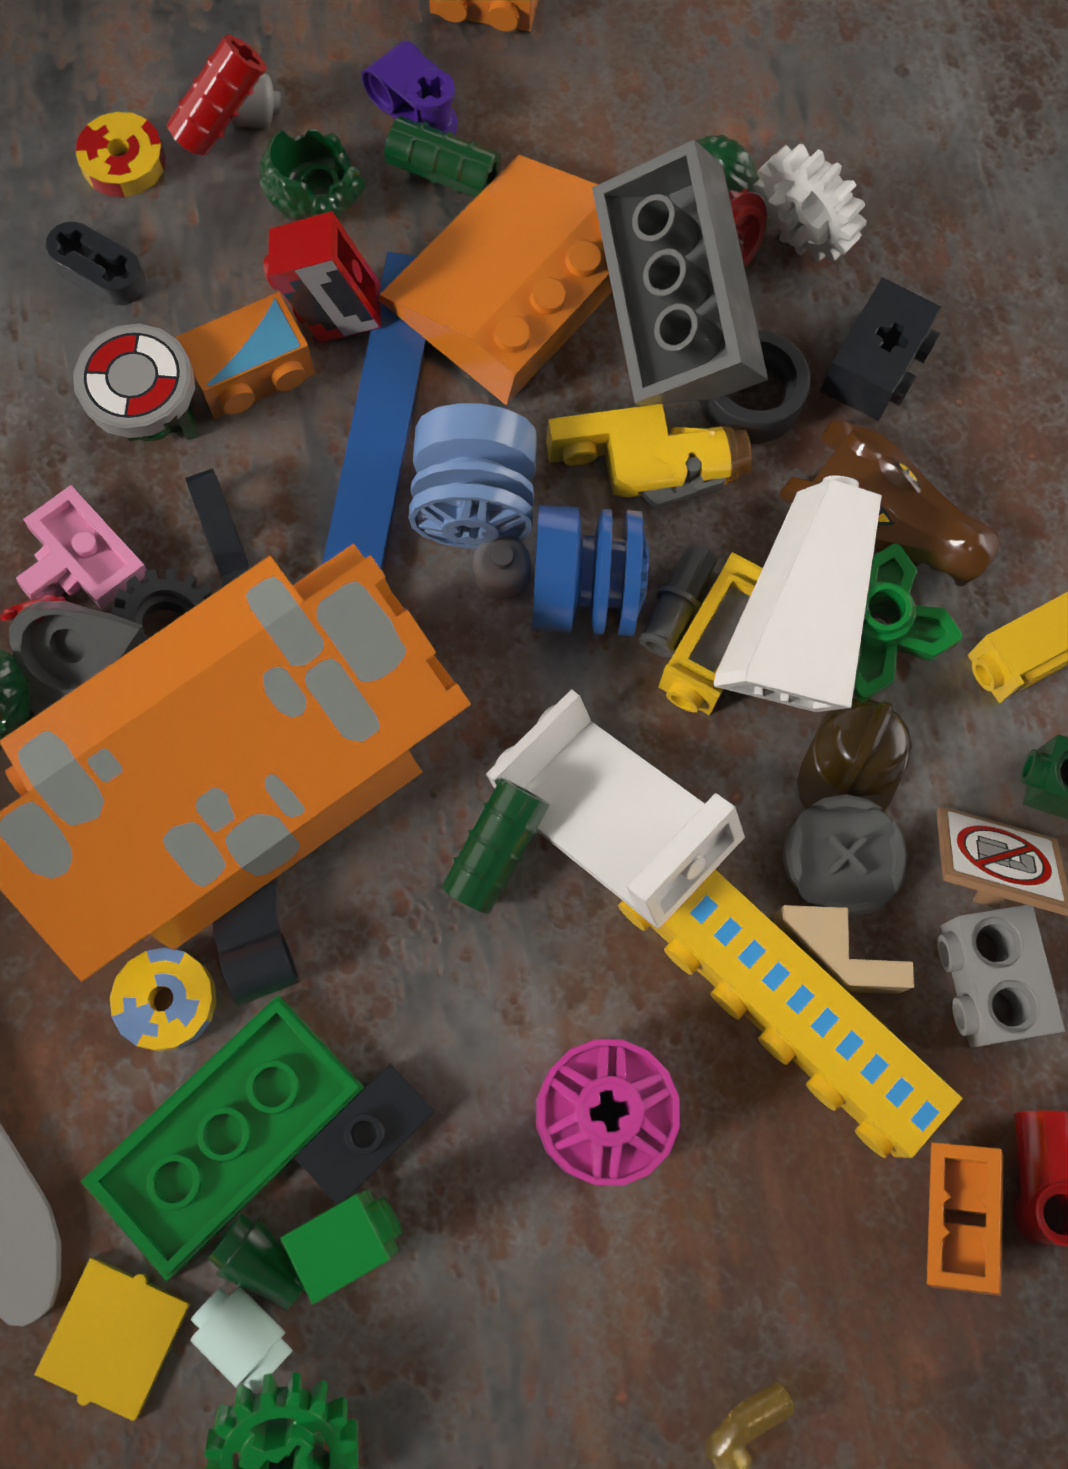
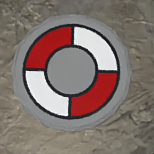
(134, 380)

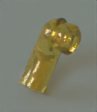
(745, 1424)

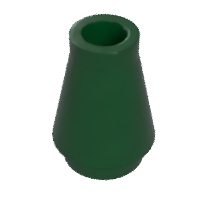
(257, 1262)

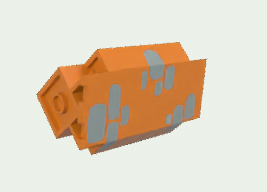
(216, 757)

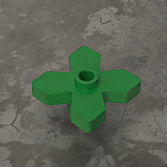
(909, 628)

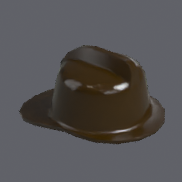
(856, 754)

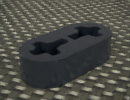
(101, 255)

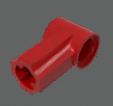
(1042, 1173)

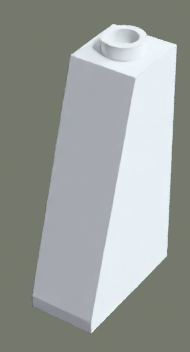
(809, 602)

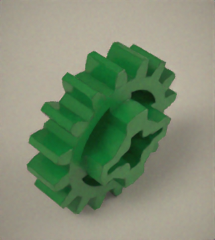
(280, 1429)

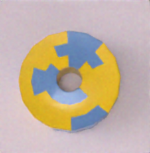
(135, 994)

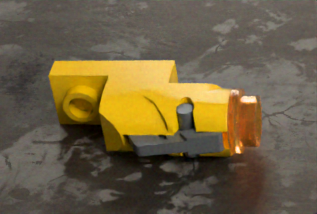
(648, 459)

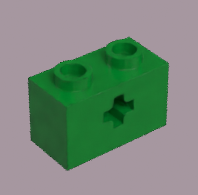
(343, 1244)

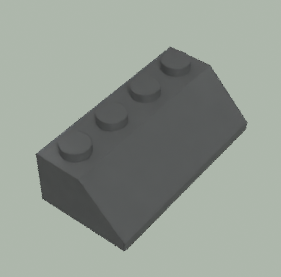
(679, 279)

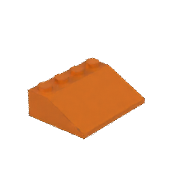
(508, 276)

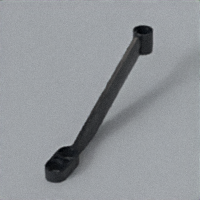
(248, 936)

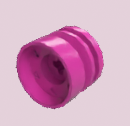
(629, 1078)

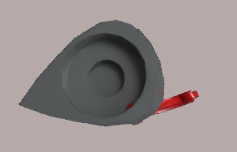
(64, 642)

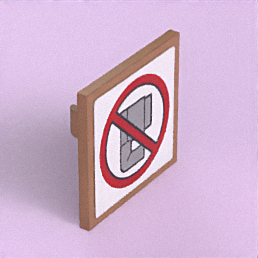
(1001, 862)

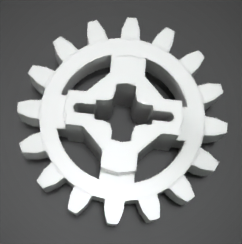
(810, 203)

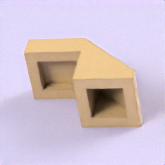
(825, 938)

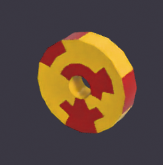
(116, 134)

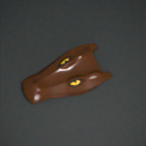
(910, 507)

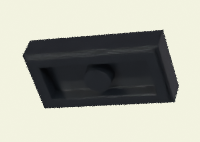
(364, 1135)

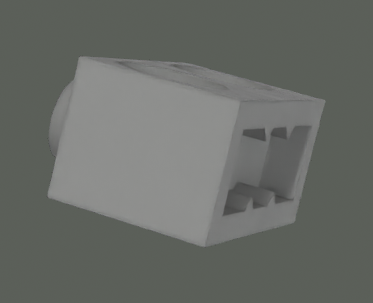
(1017, 974)

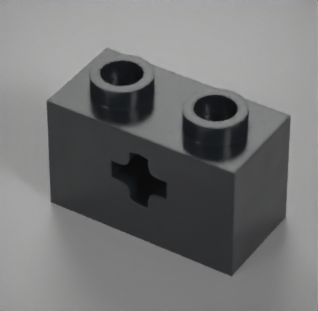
(880, 349)

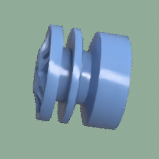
(473, 475)

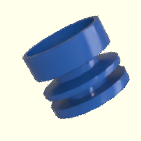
(588, 570)

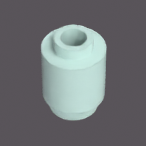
(239, 1338)

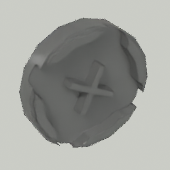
(845, 855)

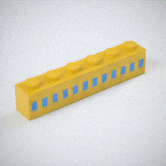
(806, 1017)

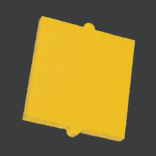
(113, 1339)

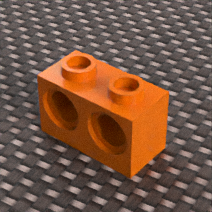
(965, 1219)

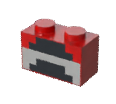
(323, 277)

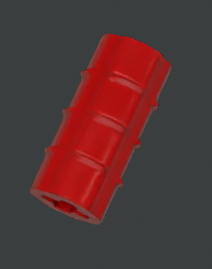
(216, 95)

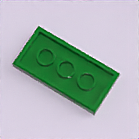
(222, 1137)

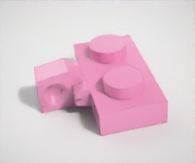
(77, 552)

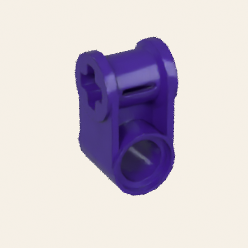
(412, 87)

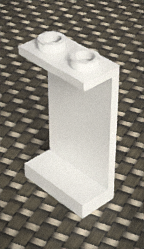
(619, 812)

